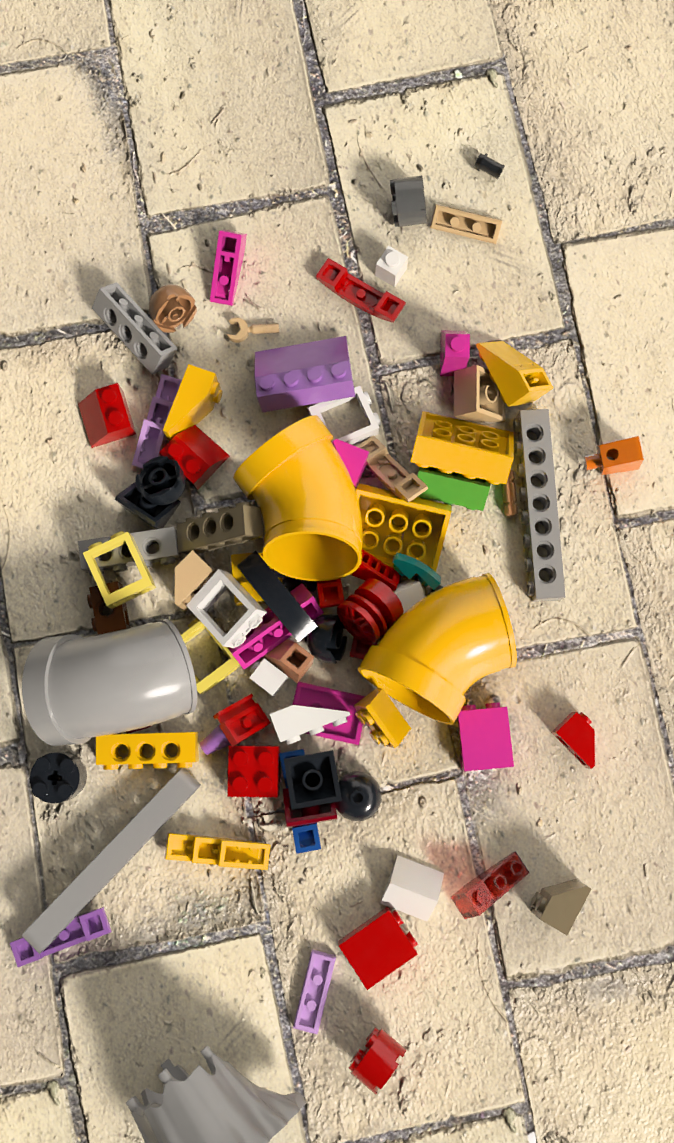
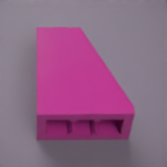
(453, 351)

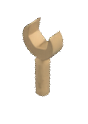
(254, 329)

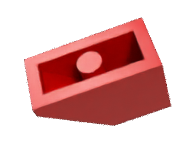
(578, 737)

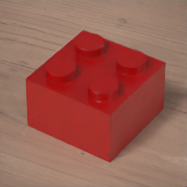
(253, 771)

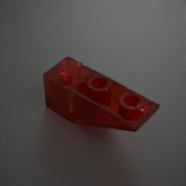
(489, 886)

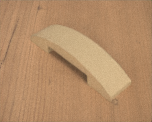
(390, 472)

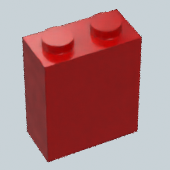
(378, 947)

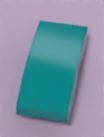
(410, 566)

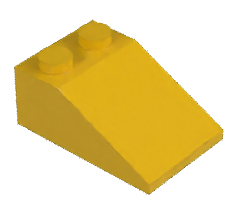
(193, 400)

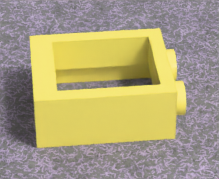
(130, 591)
(220, 673)

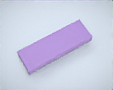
(314, 991)

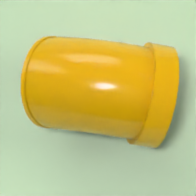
(304, 503)
(443, 648)

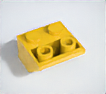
(382, 718)

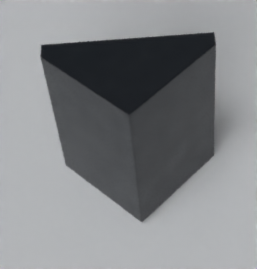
(152, 514)
(312, 780)

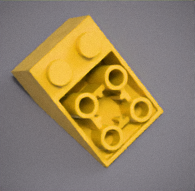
(515, 374)

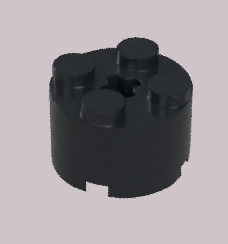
(50, 789)

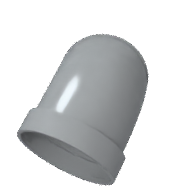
(107, 683)

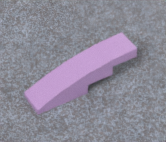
(152, 437)

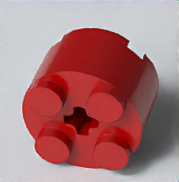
(377, 1061)

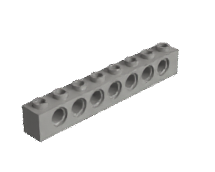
(539, 423)

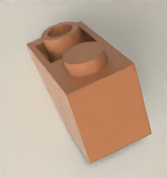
(290, 659)

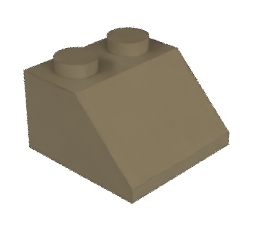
(560, 904)

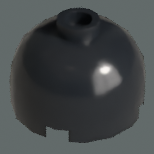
(161, 481)
(327, 639)
(359, 796)

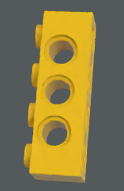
(108, 746)

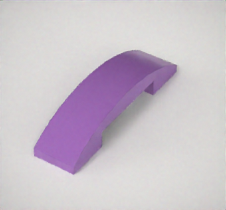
(82, 928)

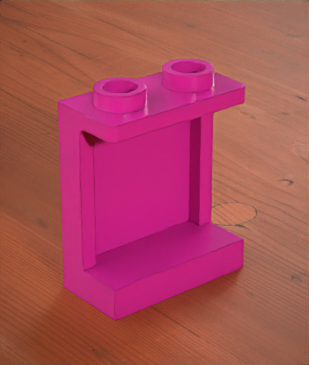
(485, 737)

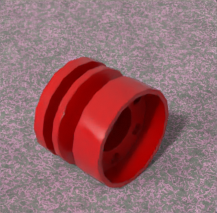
(370, 611)

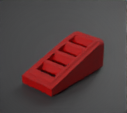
(374, 568)

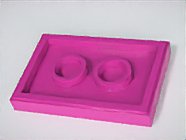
(327, 698)

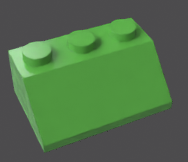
(454, 488)

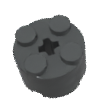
(408, 201)

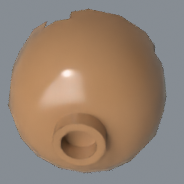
(171, 307)

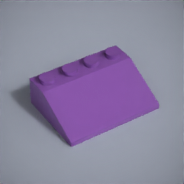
(303, 374)

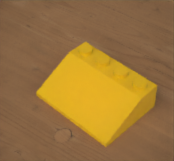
(463, 448)
(388, 516)

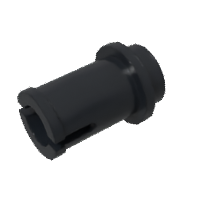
(489, 165)

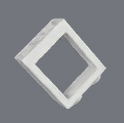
(364, 401)
(207, 597)

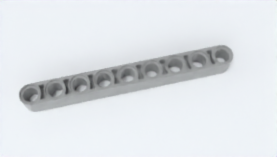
(110, 861)

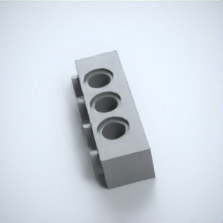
(134, 328)
(118, 562)

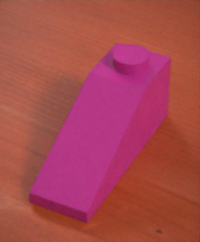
(227, 266)

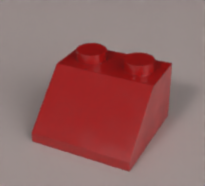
(106, 415)
(195, 454)

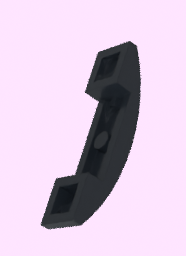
(277, 596)

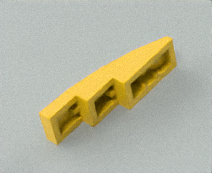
(217, 851)

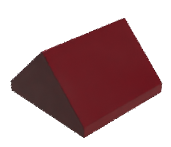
(307, 815)

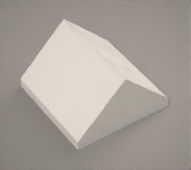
(412, 888)

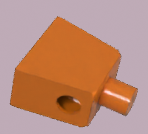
(626, 456)

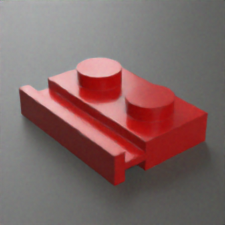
(241, 720)

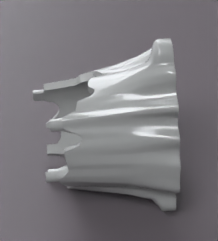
(211, 1107)

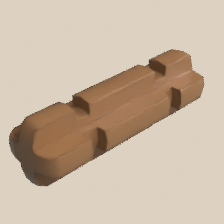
(509, 496)

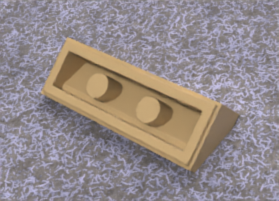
(465, 223)

